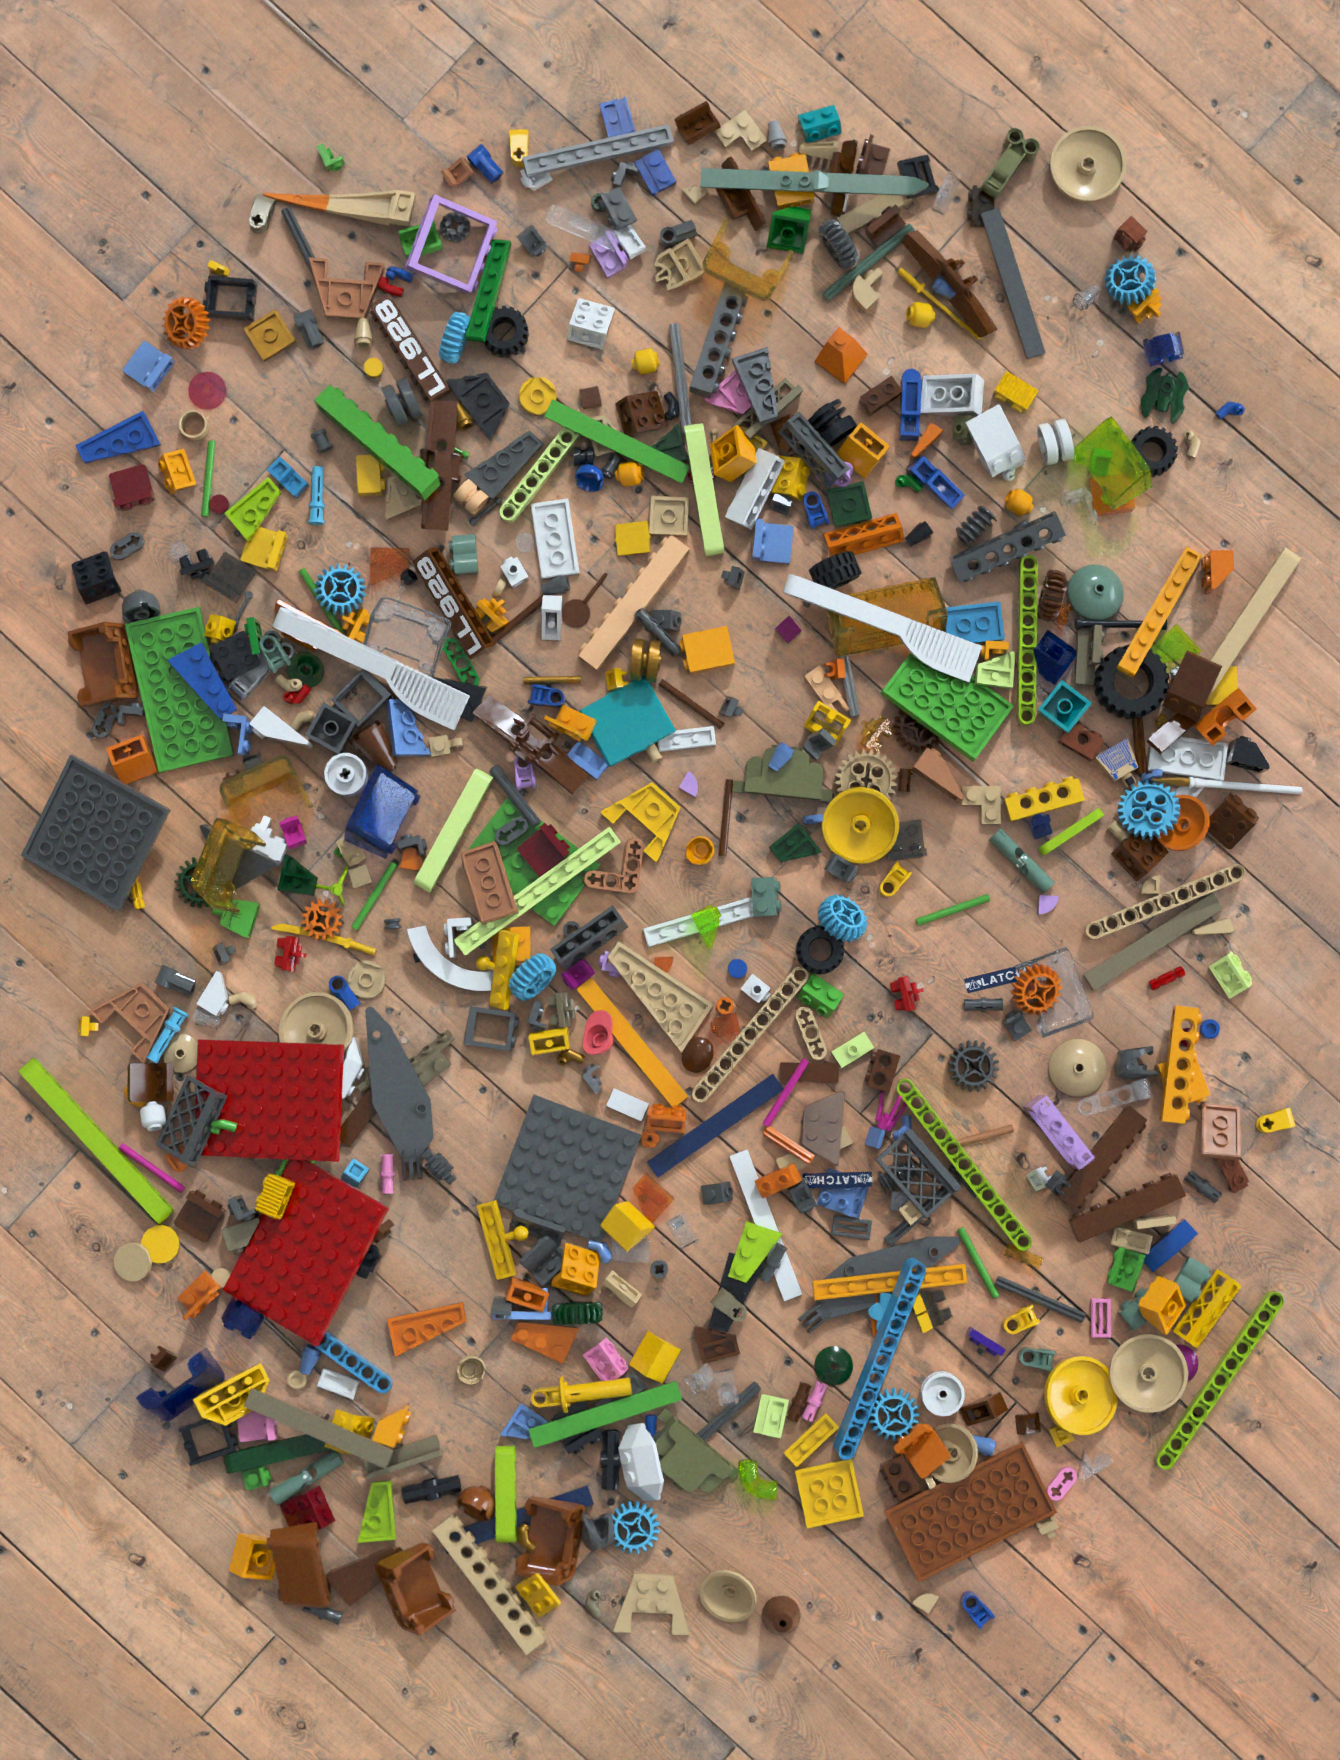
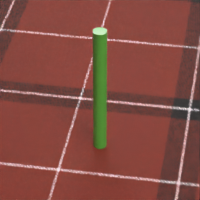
(208, 478)
(311, 585)
(374, 895)
(953, 909)
(978, 1263)

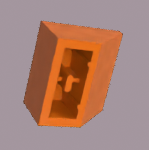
(1216, 567)
(132, 759)

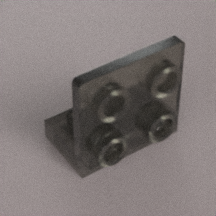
(229, 577)
(908, 842)

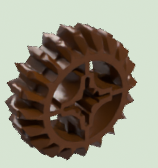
(1051, 595)
(909, 726)

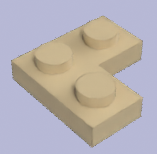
(741, 127)
(988, 798)

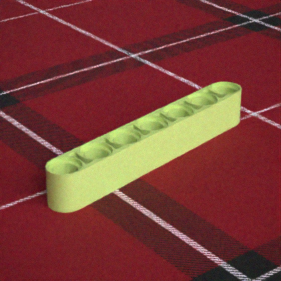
(535, 474)
(704, 489)
(453, 830)

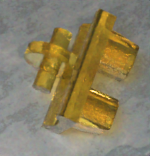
(873, 731)

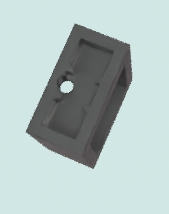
(363, 674)
(471, 1024)

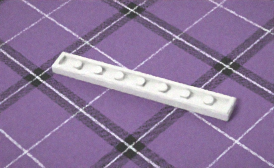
(763, 1217)

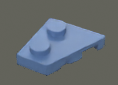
(521, 1421)

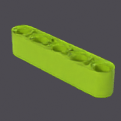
(505, 1494)

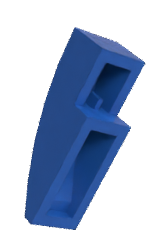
(910, 409)
(935, 481)
(1169, 1244)

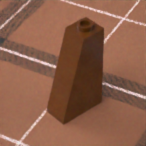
(359, 1576)

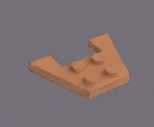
(345, 296)
(141, 1010)

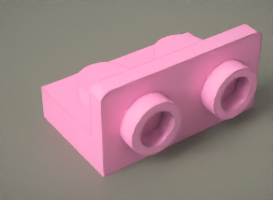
(606, 1361)

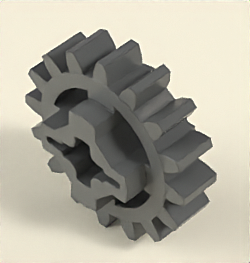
(439, 1166)

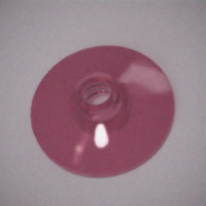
(213, 397)

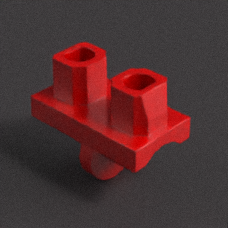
(291, 953)
(904, 985)

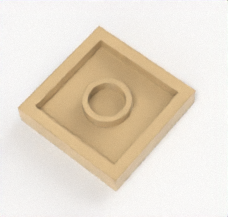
(669, 516)
(1154, 1221)

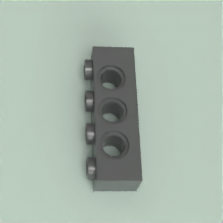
(589, 938)

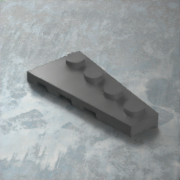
(757, 381)
(497, 471)

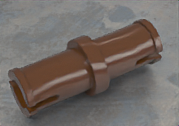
(799, 1401)

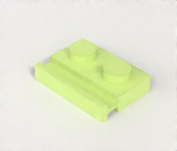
(771, 1415)

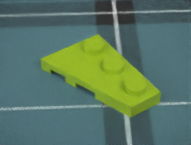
(379, 1516)

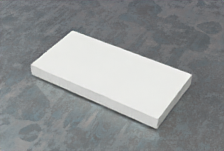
(555, 538)
(1189, 754)

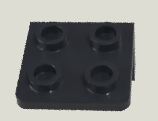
(95, 577)
(234, 656)
(576, 1442)

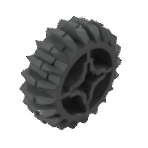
(838, 244)
(985, 1077)

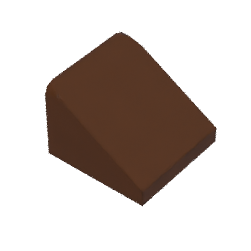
(1027, 1423)

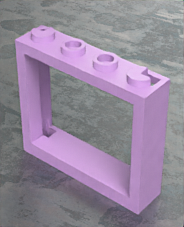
(412, 261)
(1059, 1132)

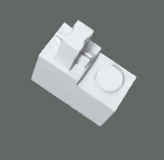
(274, 847)

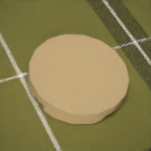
(366, 979)
(132, 1261)

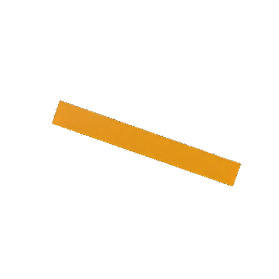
(1159, 612)
(633, 1044)
(885, 1282)

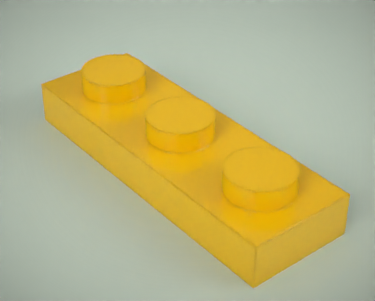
(811, 1439)

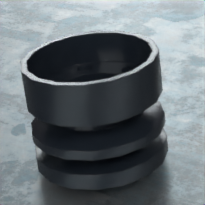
(830, 421)

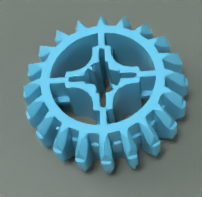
(1130, 270)
(453, 338)
(345, 595)
(842, 918)
(532, 976)
(898, 1406)
(642, 1532)

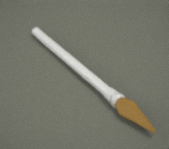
(1199, 783)

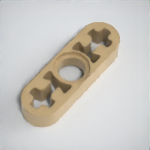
(811, 1048)

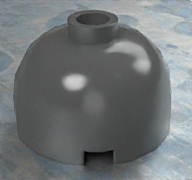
(140, 606)

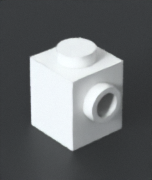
(514, 572)
(756, 989)

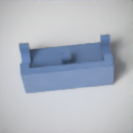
(588, 760)

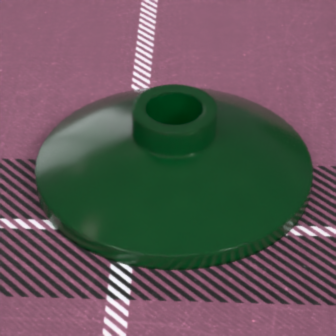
(297, 669)
(831, 1355)

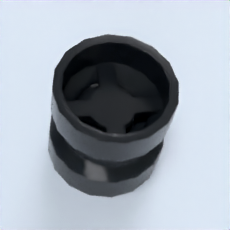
(583, 456)

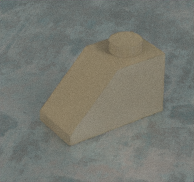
(239, 1235)

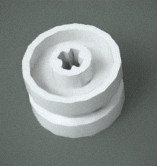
(1055, 442)
(356, 779)
(946, 1404)

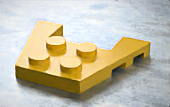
(653, 810)

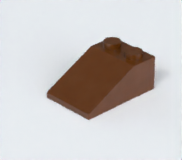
(1192, 686)

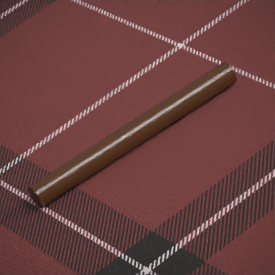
(518, 619)
(690, 703)
(726, 817)

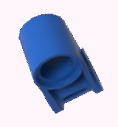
(815, 512)
(544, 696)
(978, 1611)

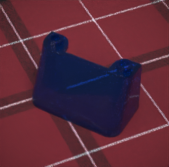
(380, 812)
(166, 1405)

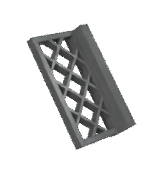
(201, 1127)
(927, 1159)

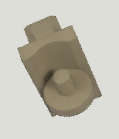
(565, 1009)

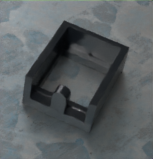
(211, 289)
(190, 1447)

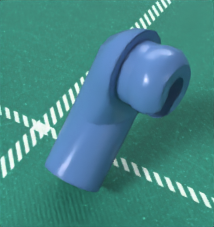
(906, 1124)
(603, 1250)

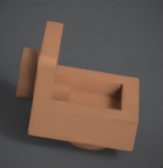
(457, 173)

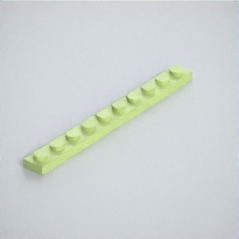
(541, 888)

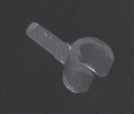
(1039, 689)

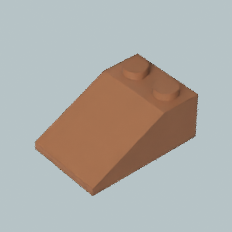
(935, 771)

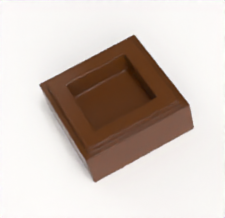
(590, 397)

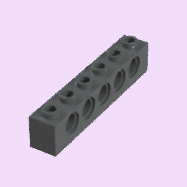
(699, 384)
(1013, 537)

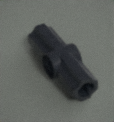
(610, 1459)
(431, 1489)

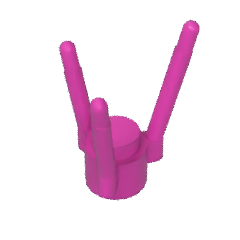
(888, 1121)

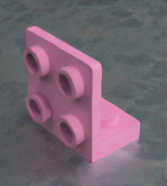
(256, 1427)

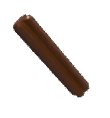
(1139, 745)

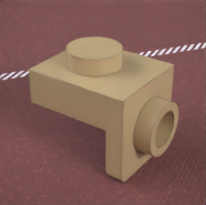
(350, 852)

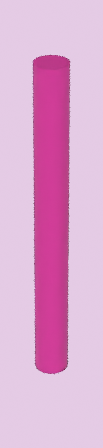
(785, 1093)
(152, 1168)

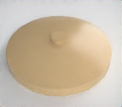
(1087, 164)
(317, 1020)
(1148, 1373)

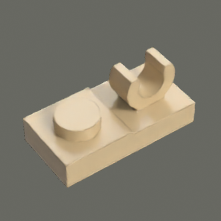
(621, 1288)

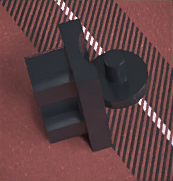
(204, 560)
(369, 1262)

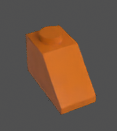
(526, 1294)

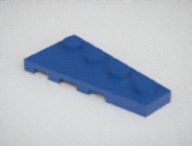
(123, 438)
(203, 677)

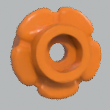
(649, 1133)

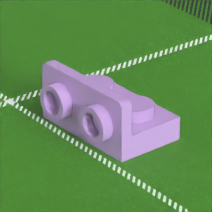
(609, 260)

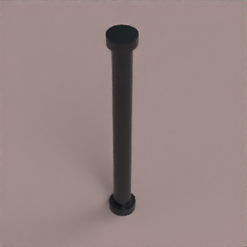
(1111, 623)

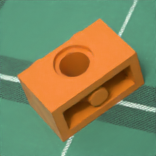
(778, 1180)

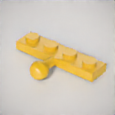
(502, 968)
(498, 1240)

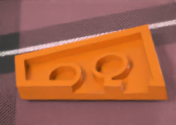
(546, 1339)

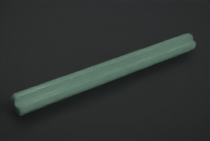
(867, 263)

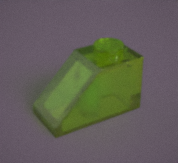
(707, 923)

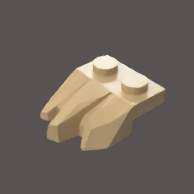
(679, 265)

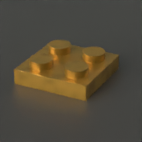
(269, 335)

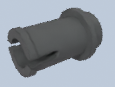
(611, 466)

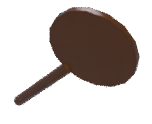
(577, 612)

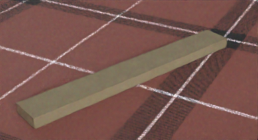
(1153, 941)
(319, 1428)

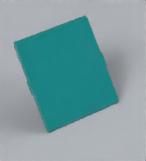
(628, 721)

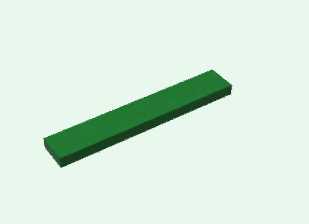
(488, 290)

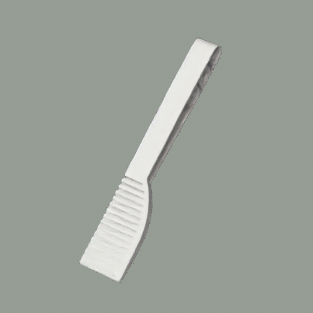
(929, 645)
(415, 689)

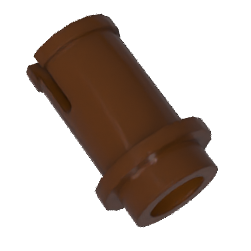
(904, 780)

